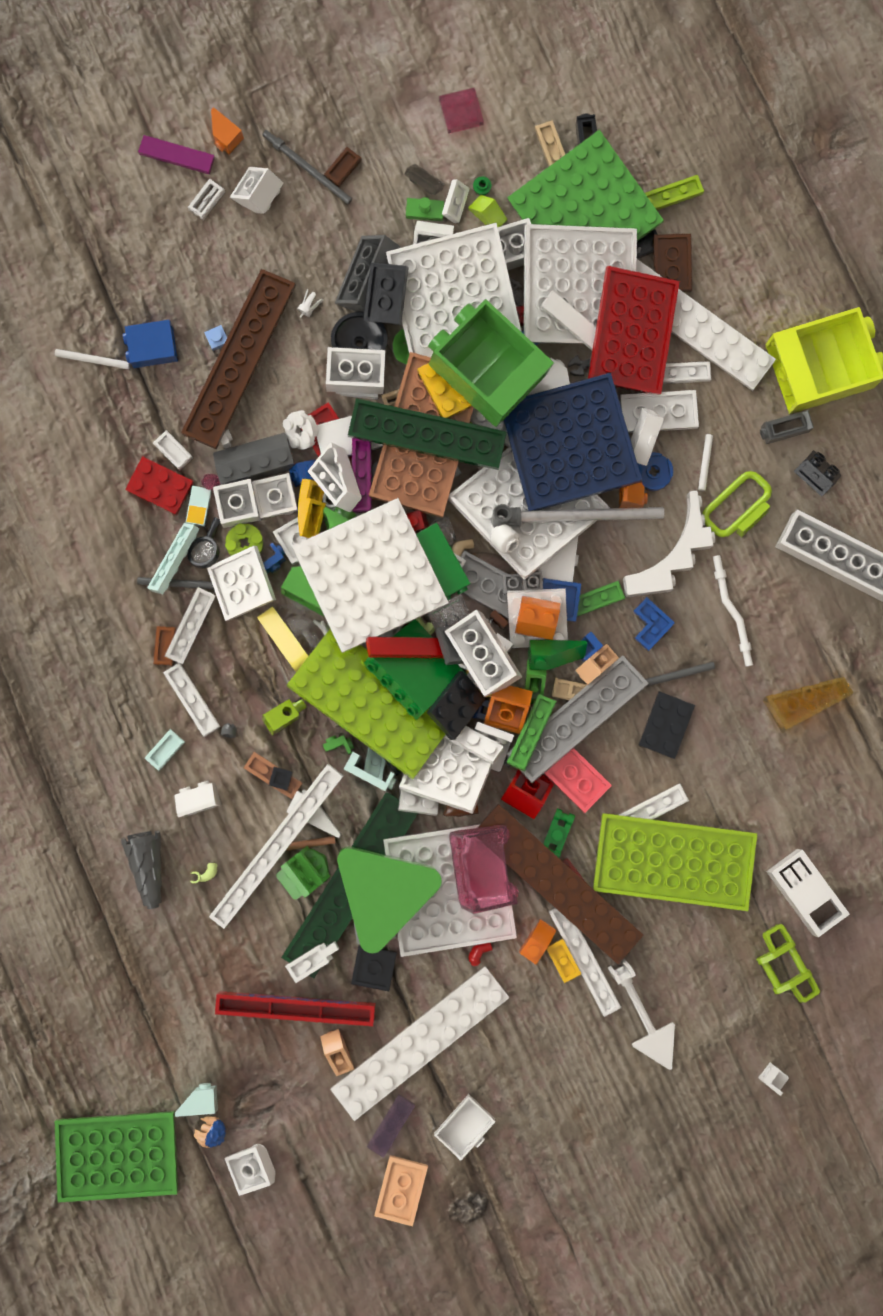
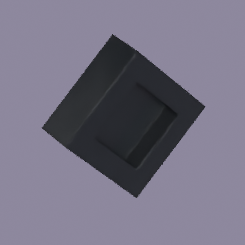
(280, 778)

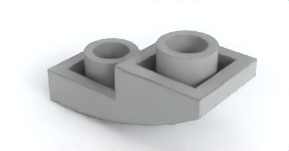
(515, 582)

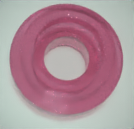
(210, 481)

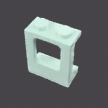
(351, 767)

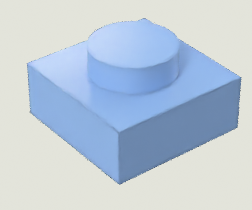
(216, 337)

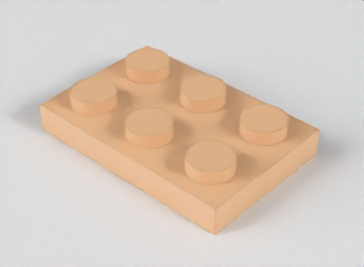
(401, 1190)

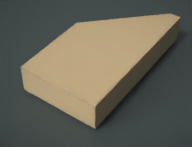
(566, 689)

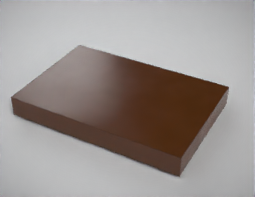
(674, 258)

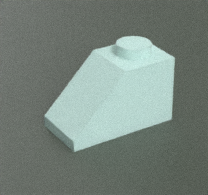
(200, 1102)

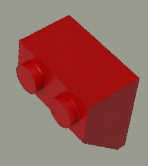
(527, 796)

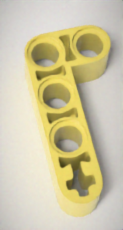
(283, 638)

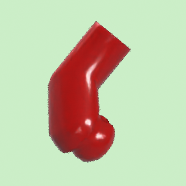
(476, 953)

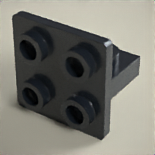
(818, 472)

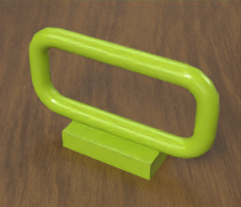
(750, 516)

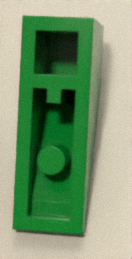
(554, 653)

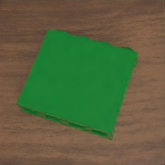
(443, 561)
(413, 680)

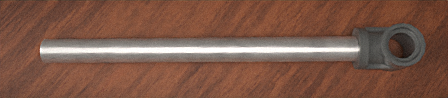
(515, 516)

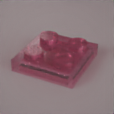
(461, 110)

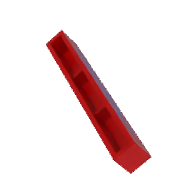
(295, 1008)

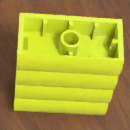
(826, 360)

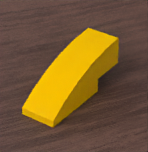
(310, 508)

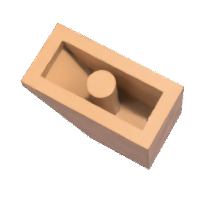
(597, 664)
(337, 1052)

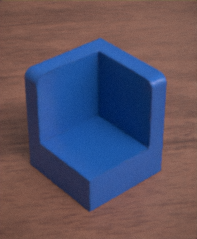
(593, 645)

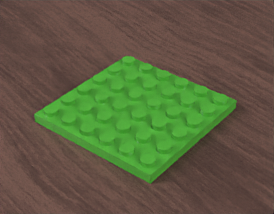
(587, 190)

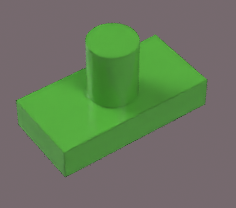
(424, 209)

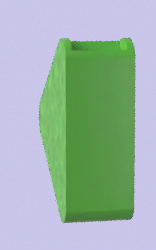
(383, 893)

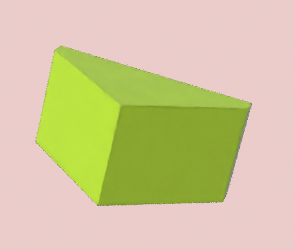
(488, 211)

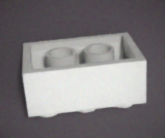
(355, 370)

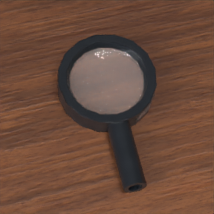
(204, 550)

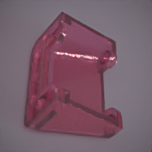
(482, 868)

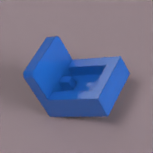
(300, 471)
(273, 563)

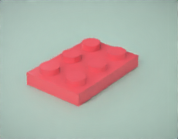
(578, 780)

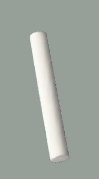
(705, 462)

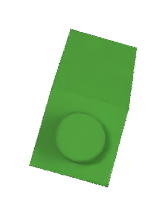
(535, 682)

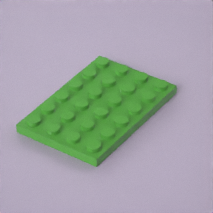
(116, 1156)

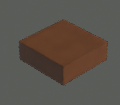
(498, 619)

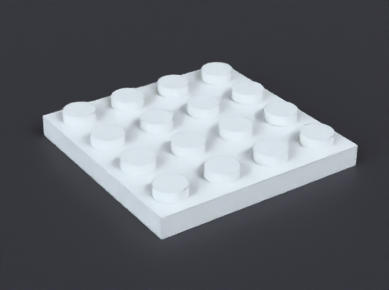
(450, 777)

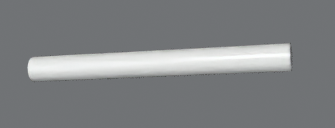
(92, 359)

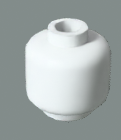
(504, 538)

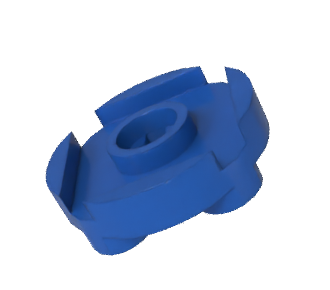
(662, 479)

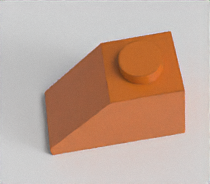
(225, 133)
(537, 941)

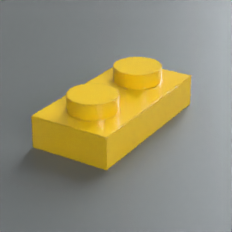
(563, 960)

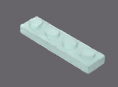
(173, 558)

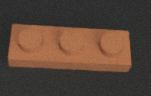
(263, 769)

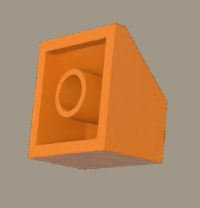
(537, 618)
(508, 709)

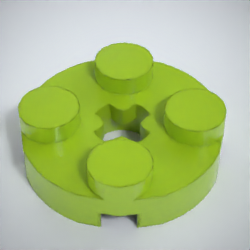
(240, 532)

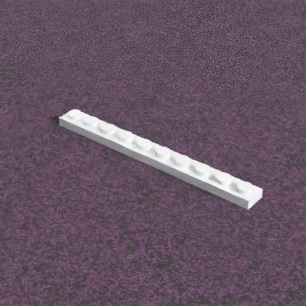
(276, 846)

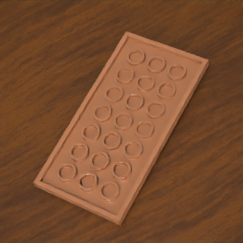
(416, 478)

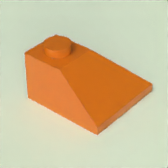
(632, 496)

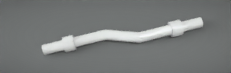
(720, 575)

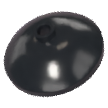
(353, 330)

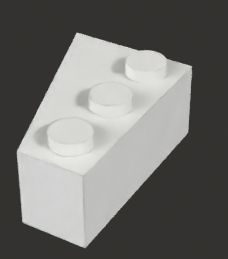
(336, 478)

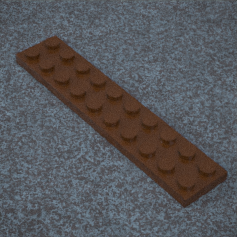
(238, 359)
(564, 888)

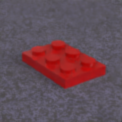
(159, 485)

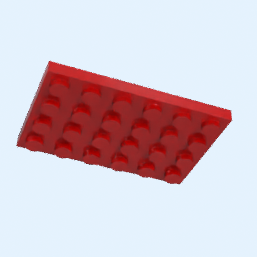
(634, 329)

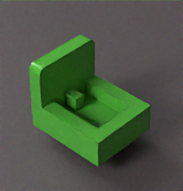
(334, 742)

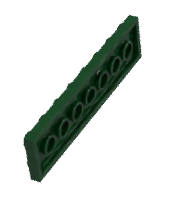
(427, 434)

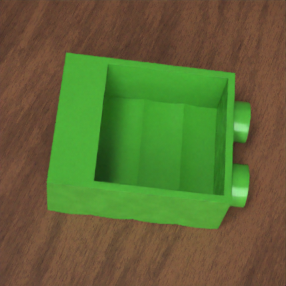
(488, 361)

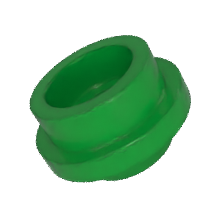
(482, 190)

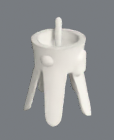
(305, 307)

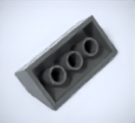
(355, 284)
(254, 459)

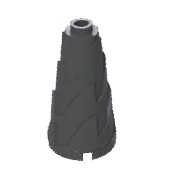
(145, 864)

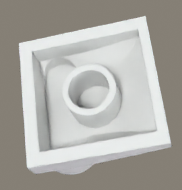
(275, 496)
(251, 1169)

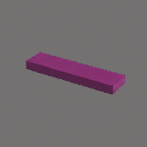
(176, 154)
(363, 473)

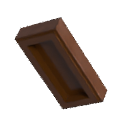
(342, 166)

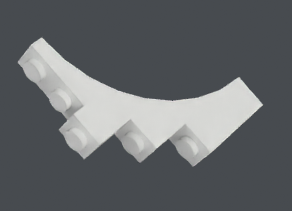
(693, 538)

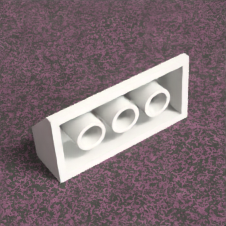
(483, 653)

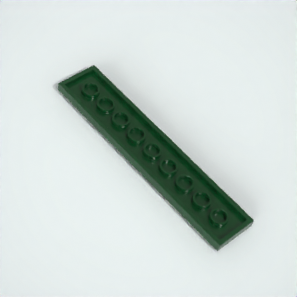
(332, 910)

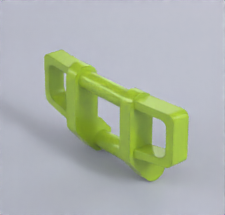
(791, 984)

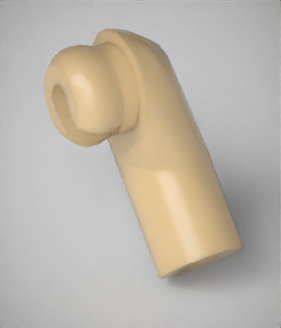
(459, 546)

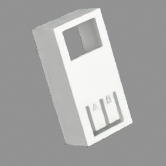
(806, 894)

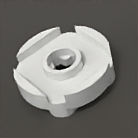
(292, 427)

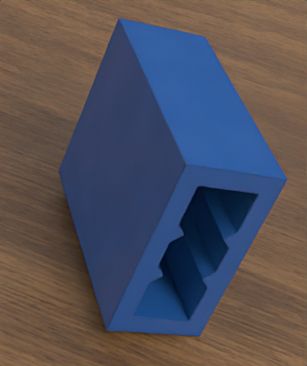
(150, 344)

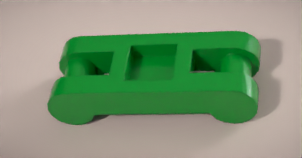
(558, 834)

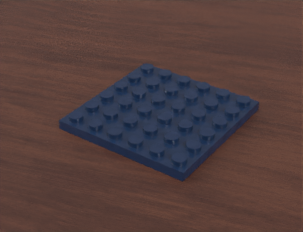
(571, 443)

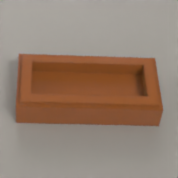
(163, 639)

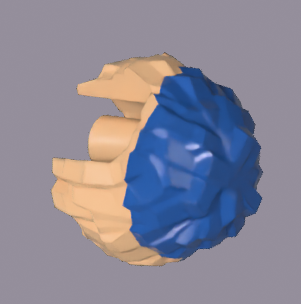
(212, 1132)

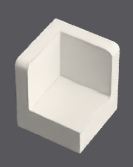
(773, 1078)

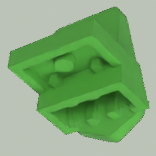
(304, 872)

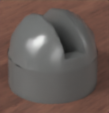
(229, 731)

